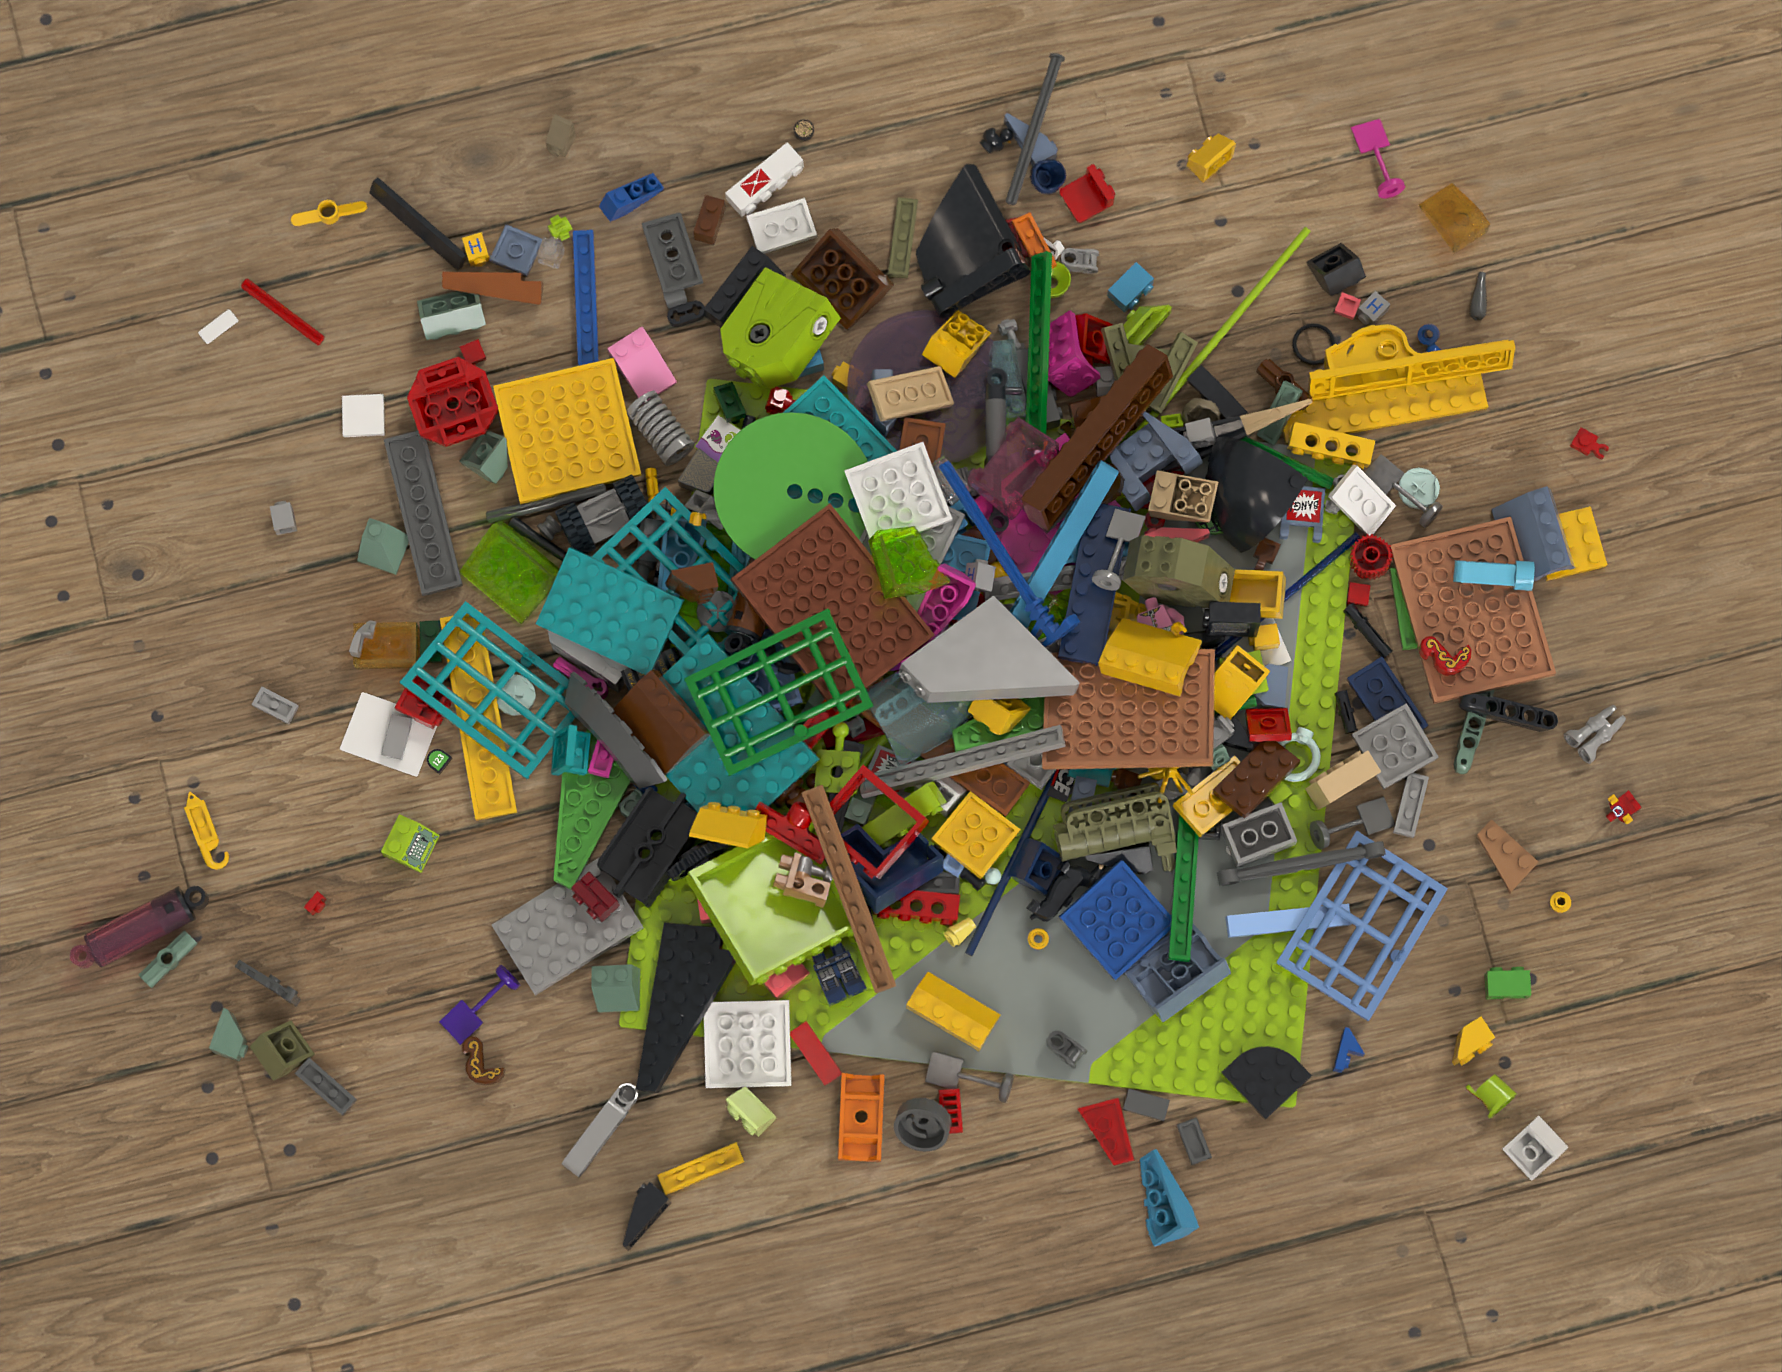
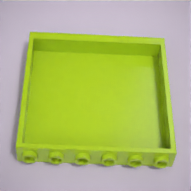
(756, 919)

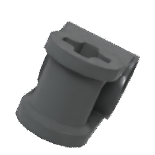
(1066, 1049)

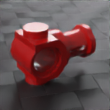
(778, 400)

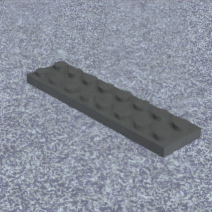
(423, 513)

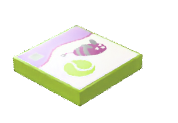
(717, 437)

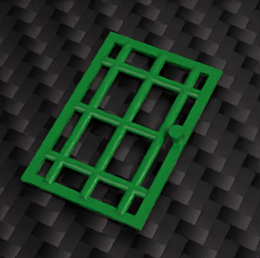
(801, 731)

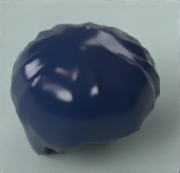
(1048, 176)

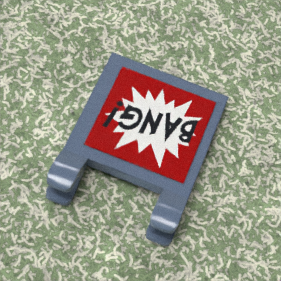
(1305, 512)

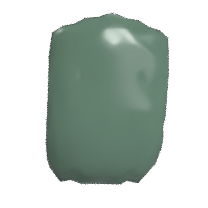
(629, 802)

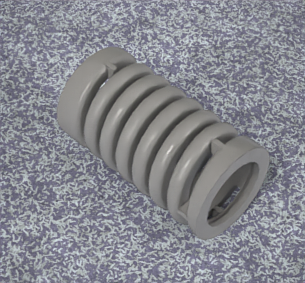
(660, 428)

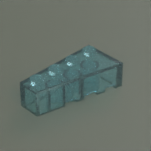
(1004, 356)

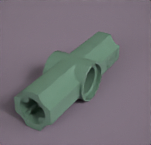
(157, 969)

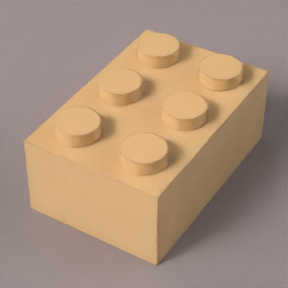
(1342, 778)

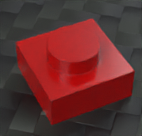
(316, 903)

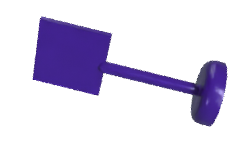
(462, 1020)

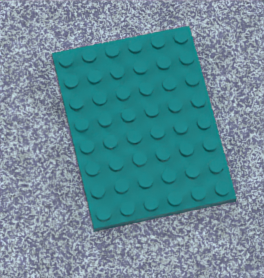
(702, 771)

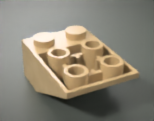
(1182, 497)

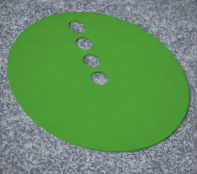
(768, 459)

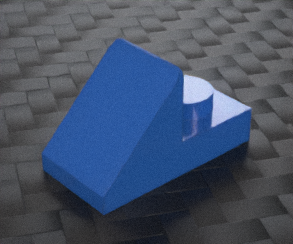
(1347, 1045)

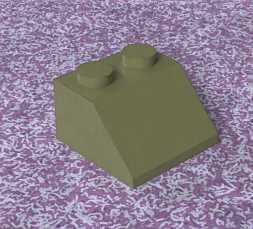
(281, 1050)

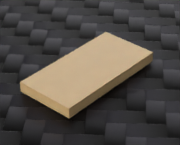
(910, 393)

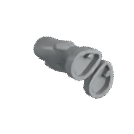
(1603, 730)

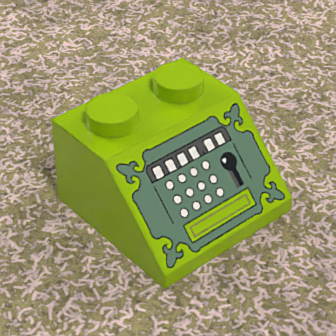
(410, 843)

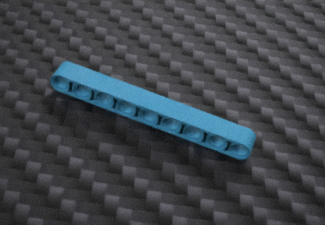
(1067, 537)

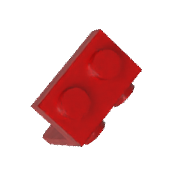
(1088, 194)

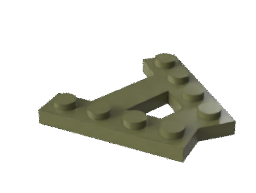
(1123, 354)

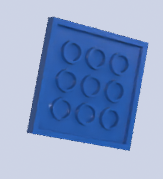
(1117, 919)

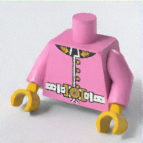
(1162, 617)

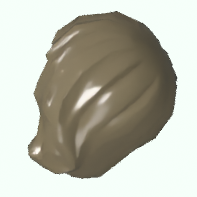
(1200, 409)

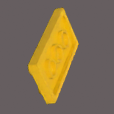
(1203, 808)

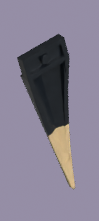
(1242, 426)

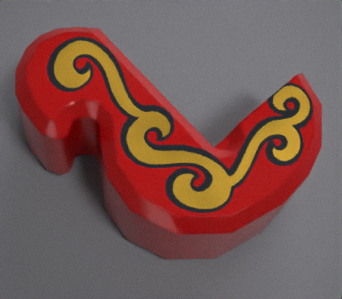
(1442, 660)

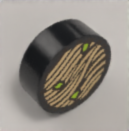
(803, 130)

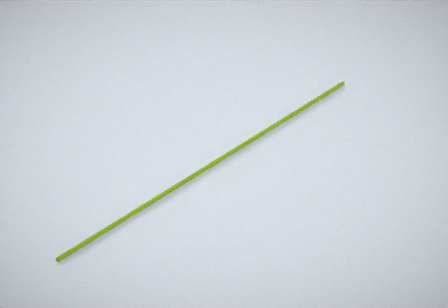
(1182, 380)

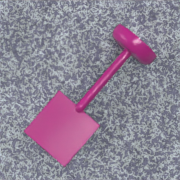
(1372, 137)

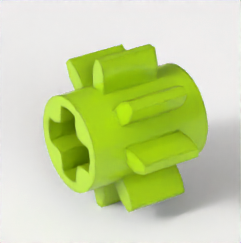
(559, 227)

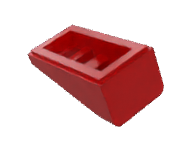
(947, 1093)

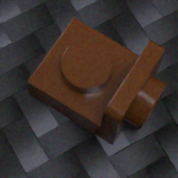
(1125, 779)

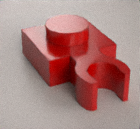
(1586, 442)

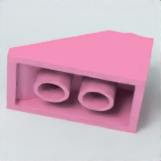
(641, 364)

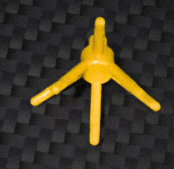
(1169, 772)

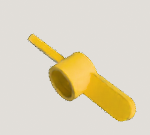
(316, 215)

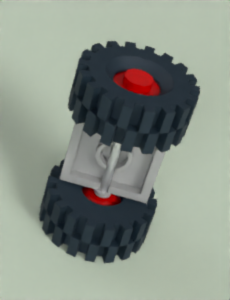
(601, 515)

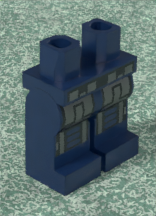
(838, 967)

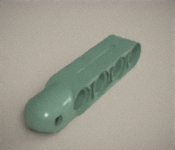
(1466, 755)

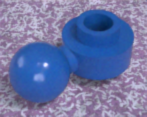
(1424, 339)

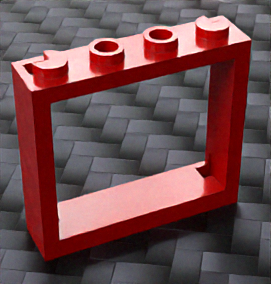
(847, 791)

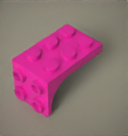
(1067, 364)

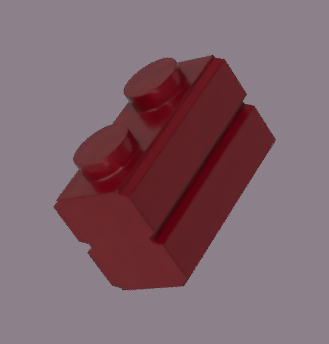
(594, 897)

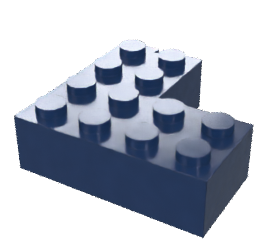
(903, 877)

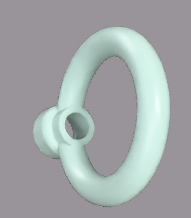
(1304, 737)

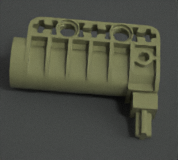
(1117, 824)

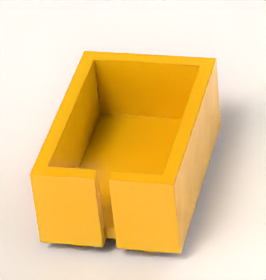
(1261, 588)

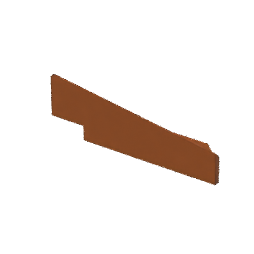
(495, 284)

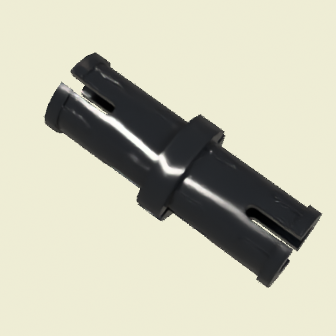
(1348, 723)

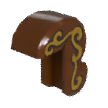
(475, 1063)

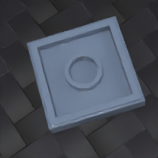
(516, 250)

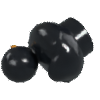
(993, 142)

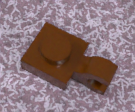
(1266, 552)

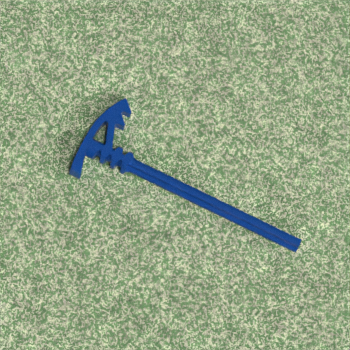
(1044, 622)

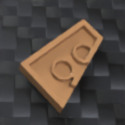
(1507, 855)

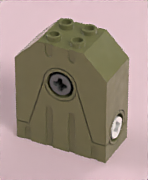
(1177, 571)

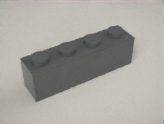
(1054, 413)

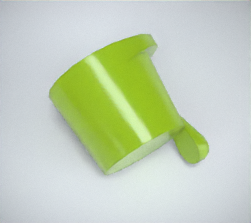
(1493, 1094)

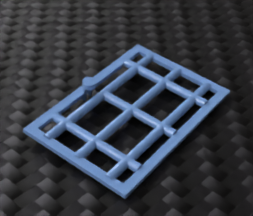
(1362, 925)

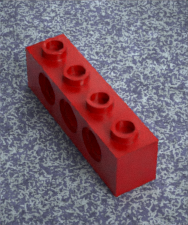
(949, 902)

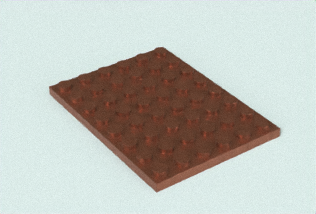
(830, 569)

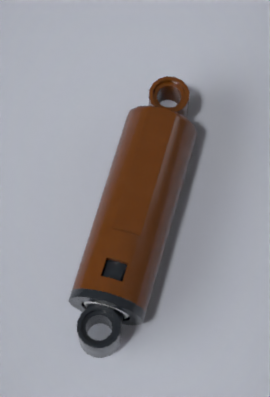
(743, 625)

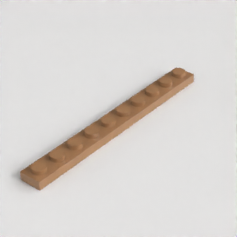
(849, 889)

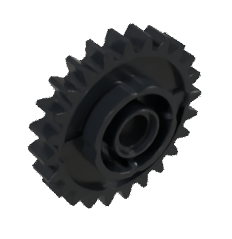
(696, 857)

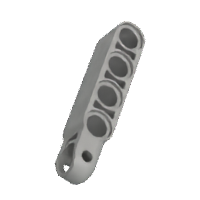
(601, 1129)

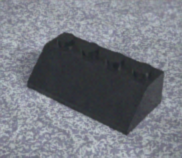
(737, 285)

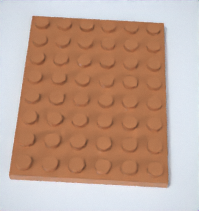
(1493, 619)
(1131, 724)

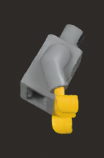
(702, 508)

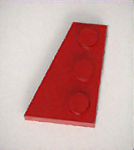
(1110, 1129)

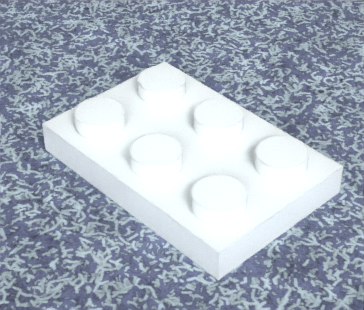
(782, 226)
(1362, 500)

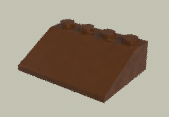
(843, 276)
(661, 721)

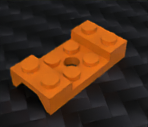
(857, 1139)

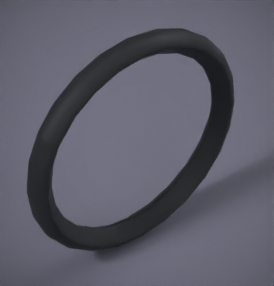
(1294, 342)

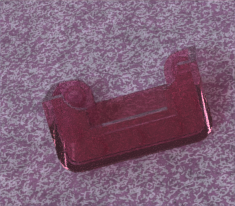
(1014, 467)

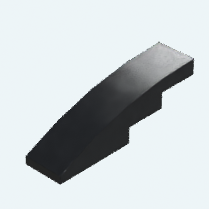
(1214, 391)

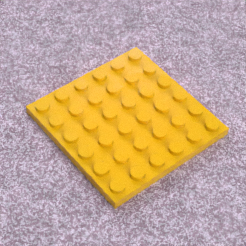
(567, 430)

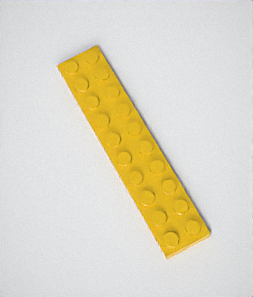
(1392, 406)
(487, 775)

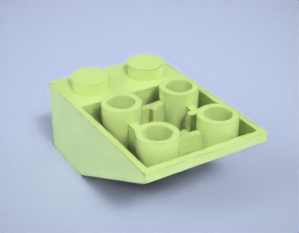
(750, 1110)

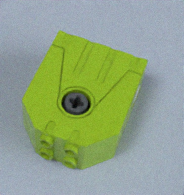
(776, 330)

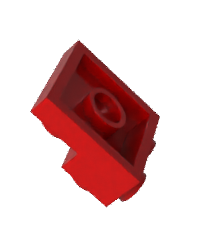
(417, 709)

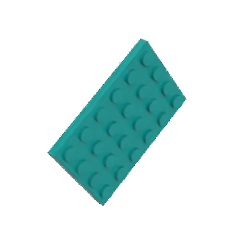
(609, 611)

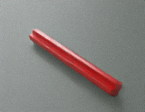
(283, 312)

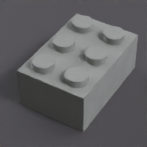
(1258, 835)

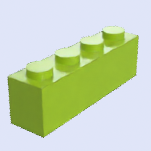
(897, 822)

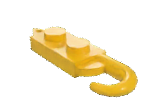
(204, 830)

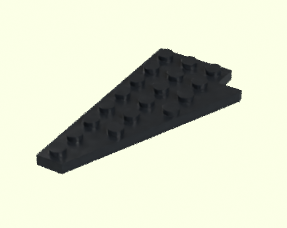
(685, 984)

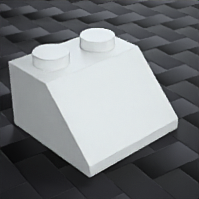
(1535, 1148)

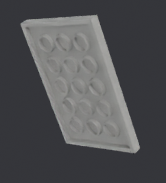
(557, 936)

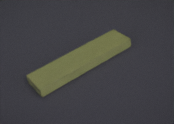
(902, 237)

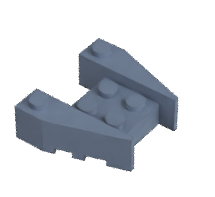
(1150, 452)

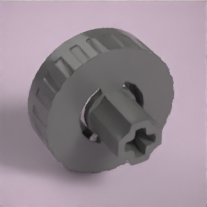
(928, 1116)

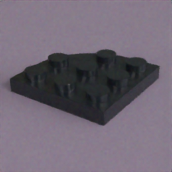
(1266, 1077)

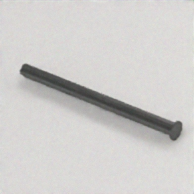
(1034, 128)

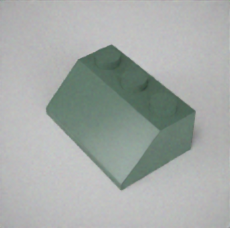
(450, 314)

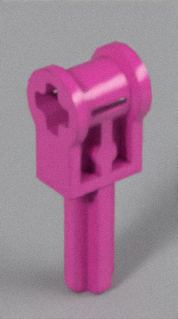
(567, 668)

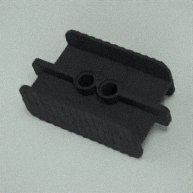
(647, 876)

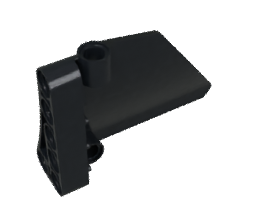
(967, 247)

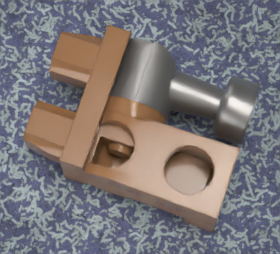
(799, 880)

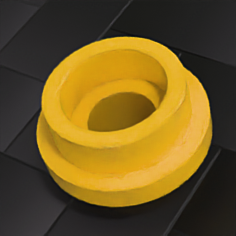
(1560, 908)
(1038, 932)

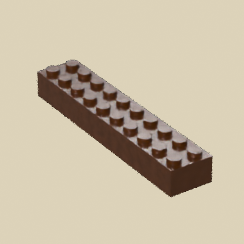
(1097, 436)

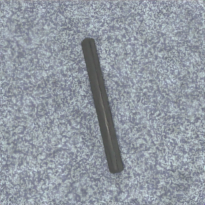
(546, 503)

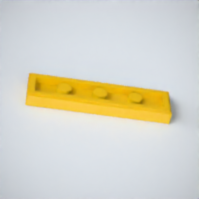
(700, 1168)

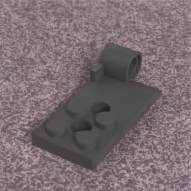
(676, 272)

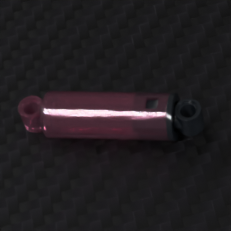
(139, 927)

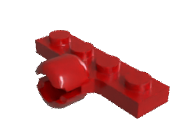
(793, 829)

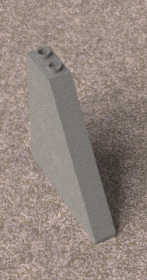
(986, 659)

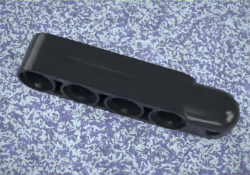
(1477, 704)

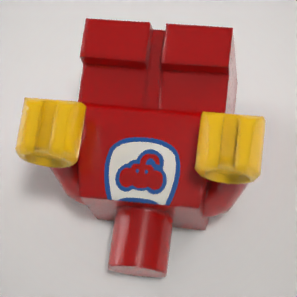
(1623, 807)

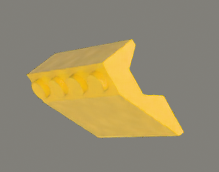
(1148, 656)

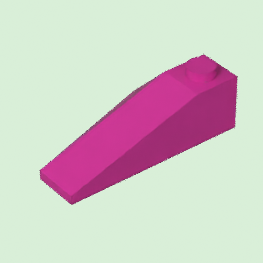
(945, 601)

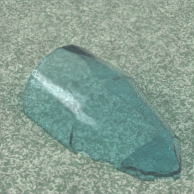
(910, 721)

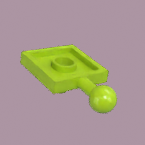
(829, 759)

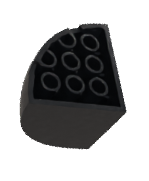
(1251, 490)

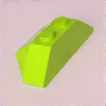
(1144, 322)

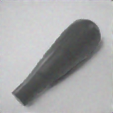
(1479, 303)

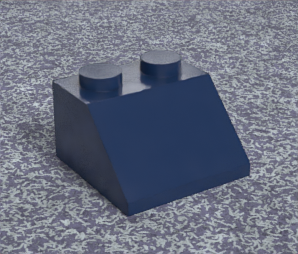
(1035, 866)

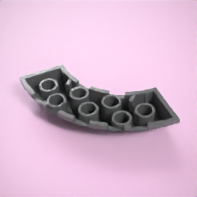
(612, 733)

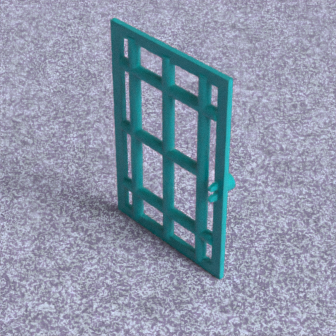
(712, 543)
(527, 659)

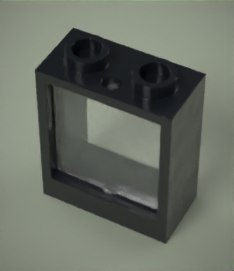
(1232, 619)

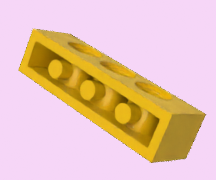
(1362, 446)

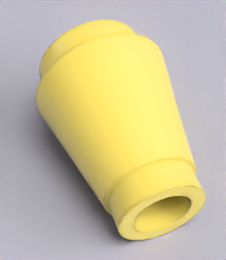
(958, 933)

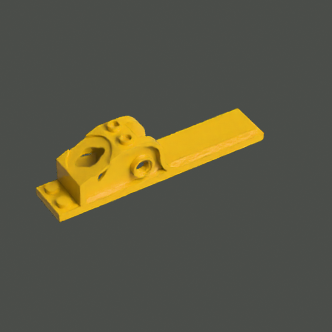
(1388, 348)

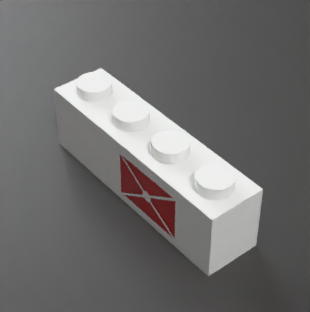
(764, 179)

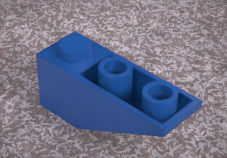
(630, 196)

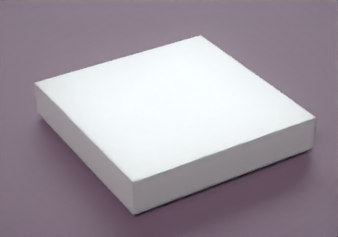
(363, 415)

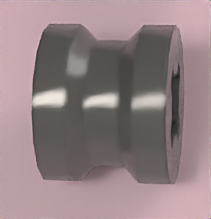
(549, 527)

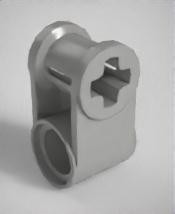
(1081, 260)

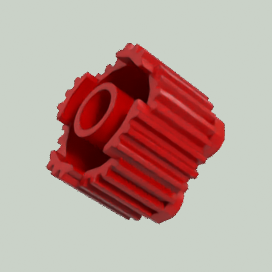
(1370, 568)

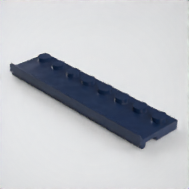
(1086, 599)

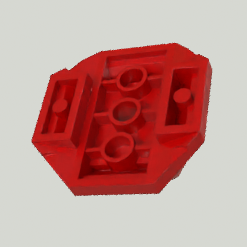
(447, 383)

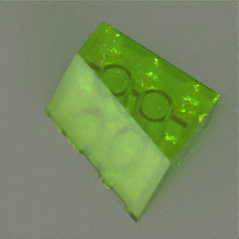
(904, 562)

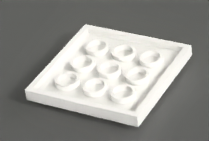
(899, 491)
(747, 1044)

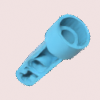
(1517, 575)

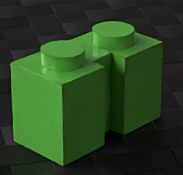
(1507, 984)

